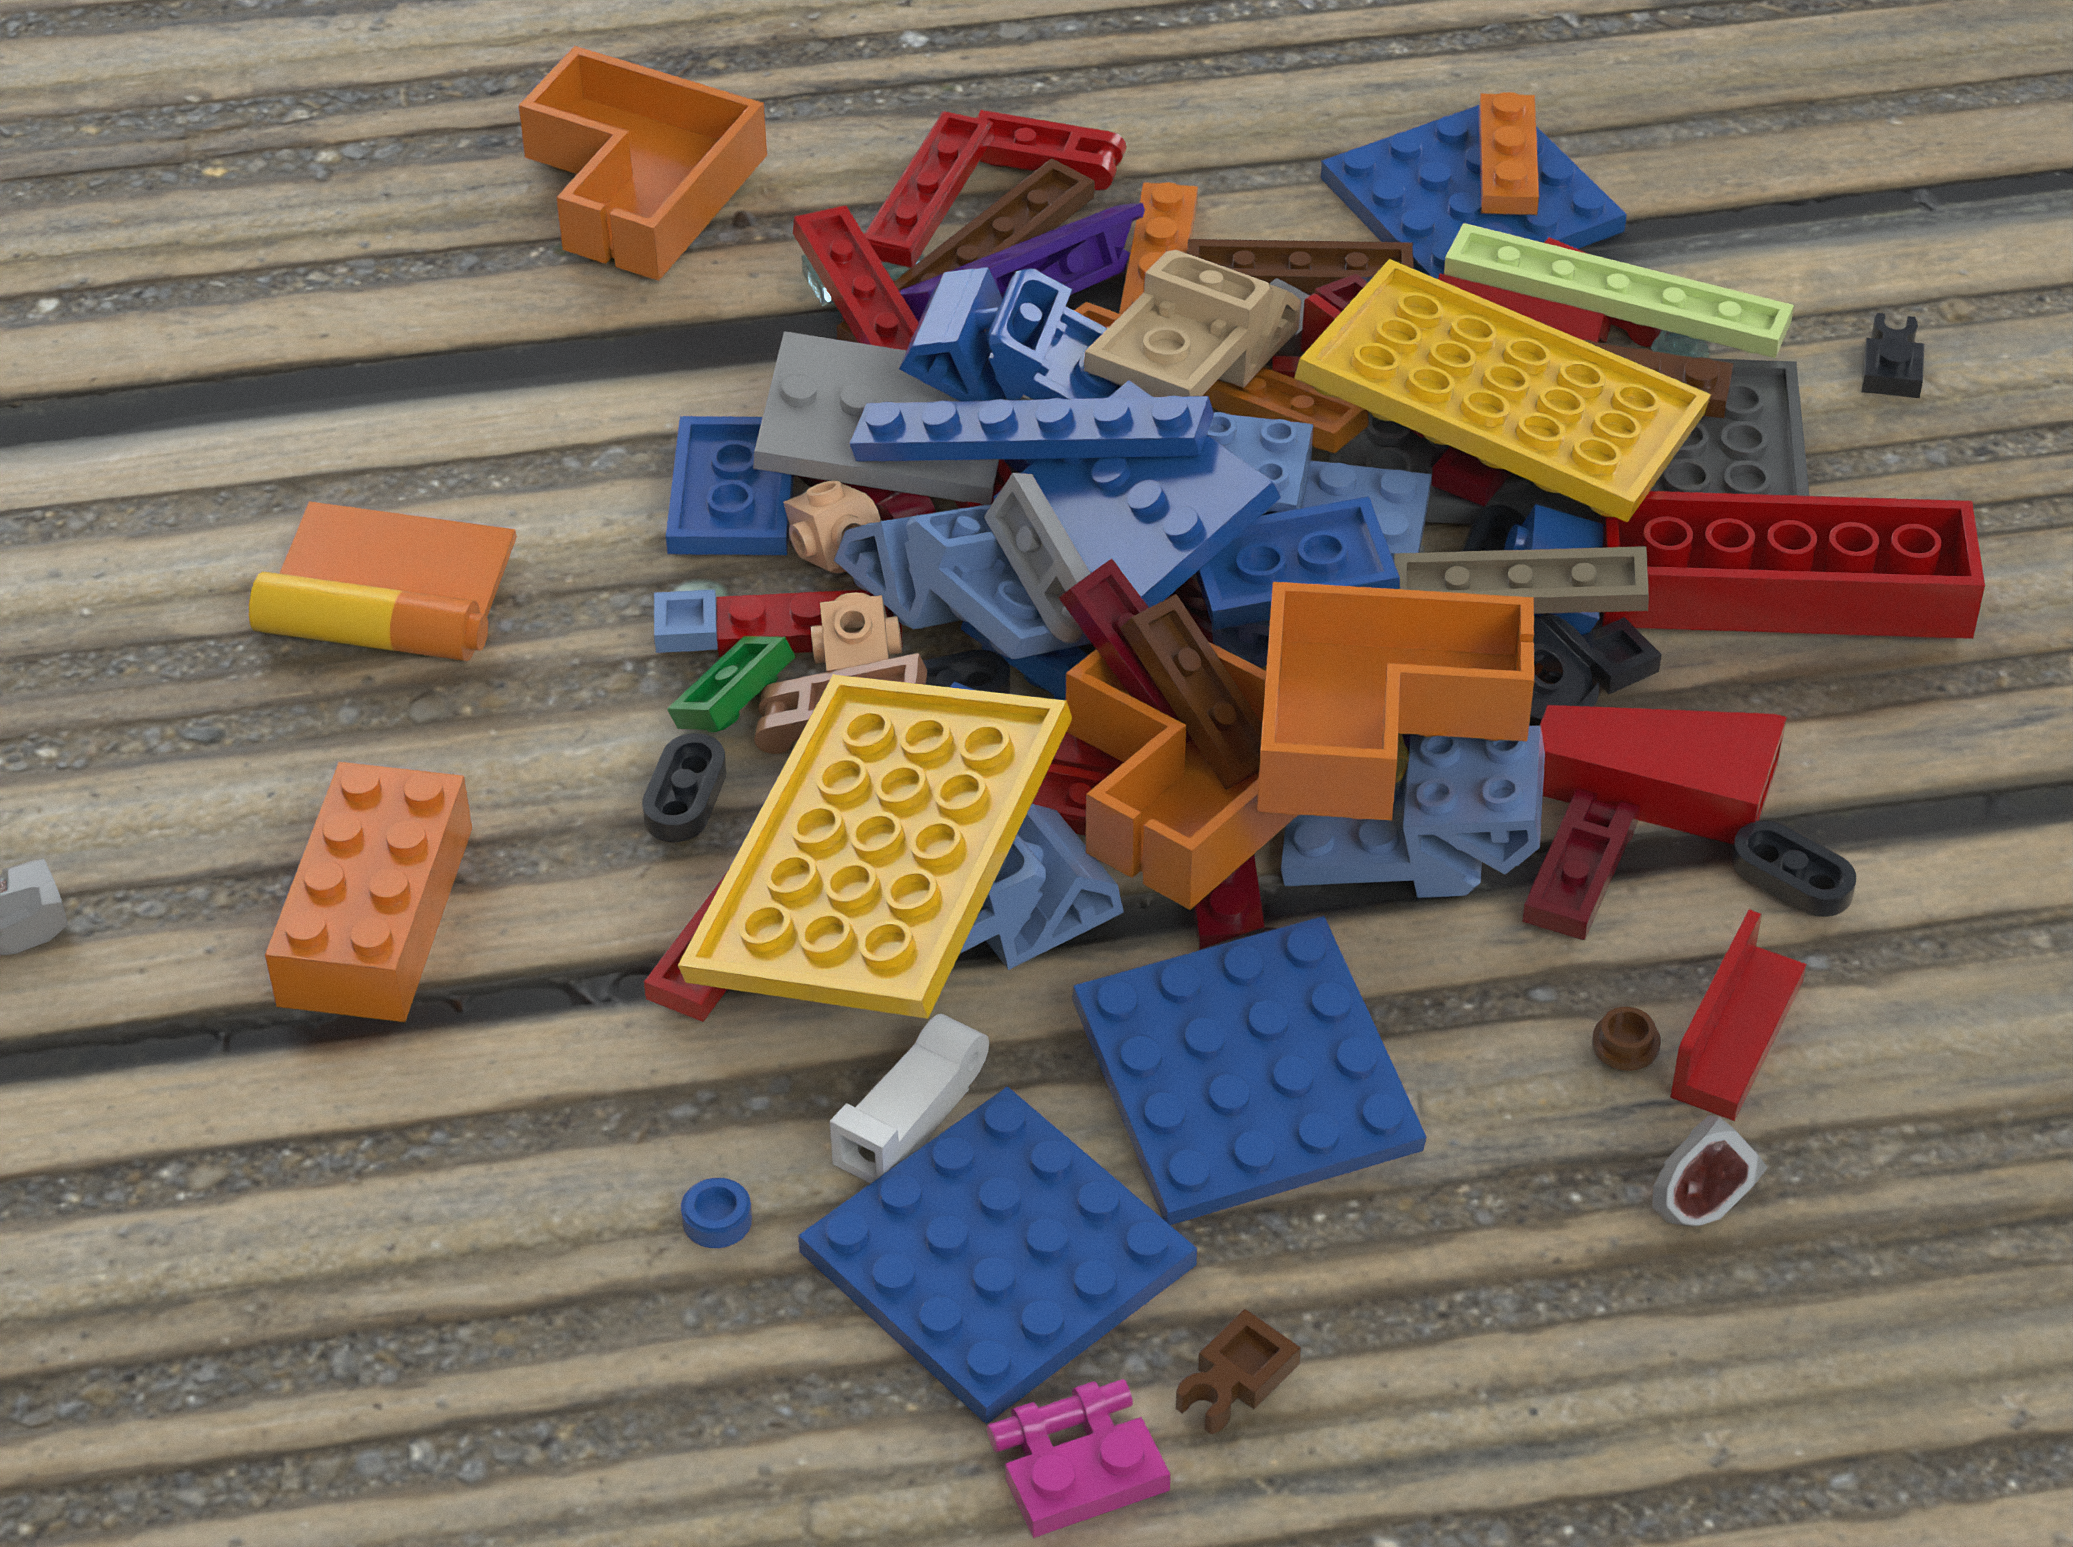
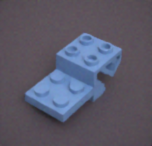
(1284, 455)
(946, 572)
(1450, 813)
(1043, 892)

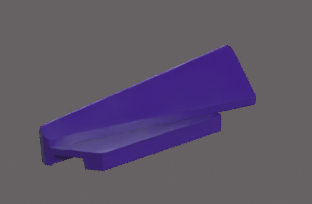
(1072, 255)

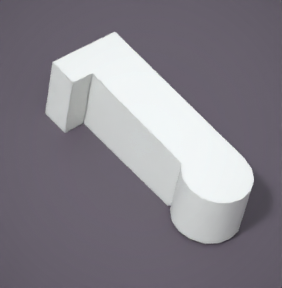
(909, 1099)

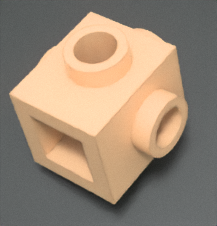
(823, 516)
(855, 632)

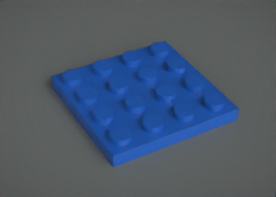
(1429, 184)
(1247, 1070)
(997, 1253)

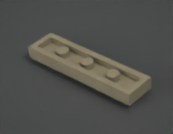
(1556, 578)

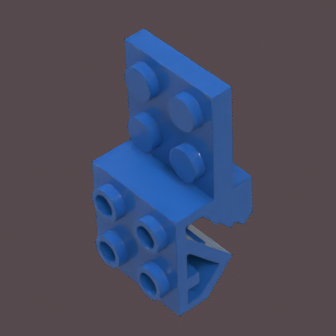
(1005, 347)

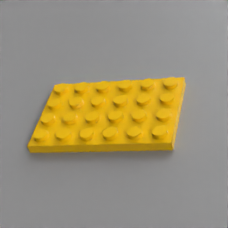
(1504, 389)
(877, 845)

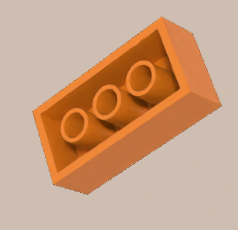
(369, 892)

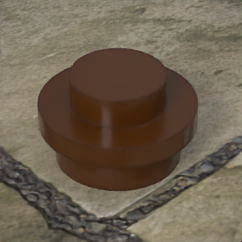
(1626, 1039)

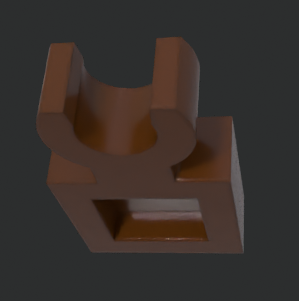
(1239, 1363)

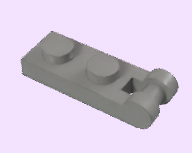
(1038, 551)

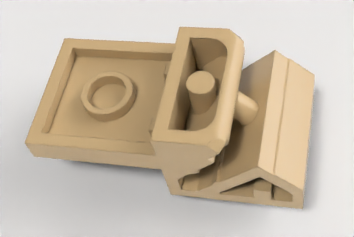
(1194, 328)

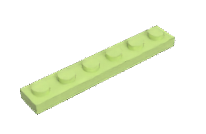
(1619, 290)

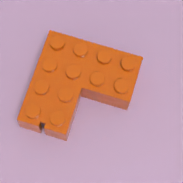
(646, 152)
(1378, 663)
(1165, 803)

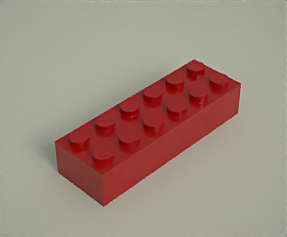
(1805, 564)

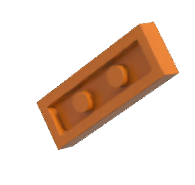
(1508, 154)

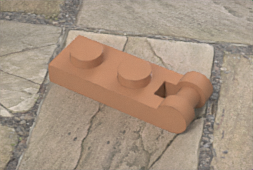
(790, 703)

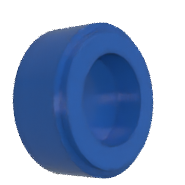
(716, 1212)

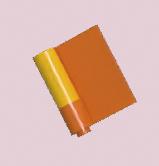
(385, 582)

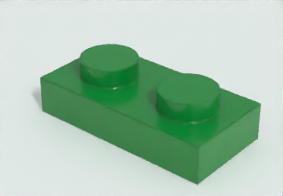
(731, 683)

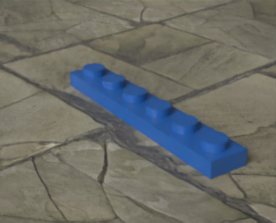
(1033, 429)

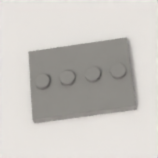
(817, 406)

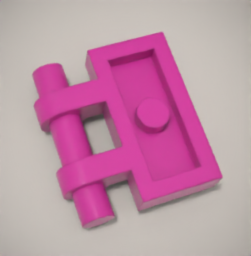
(1083, 1475)

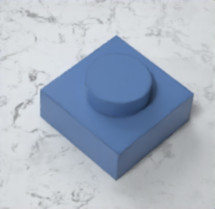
(685, 621)

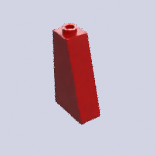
(1680, 766)

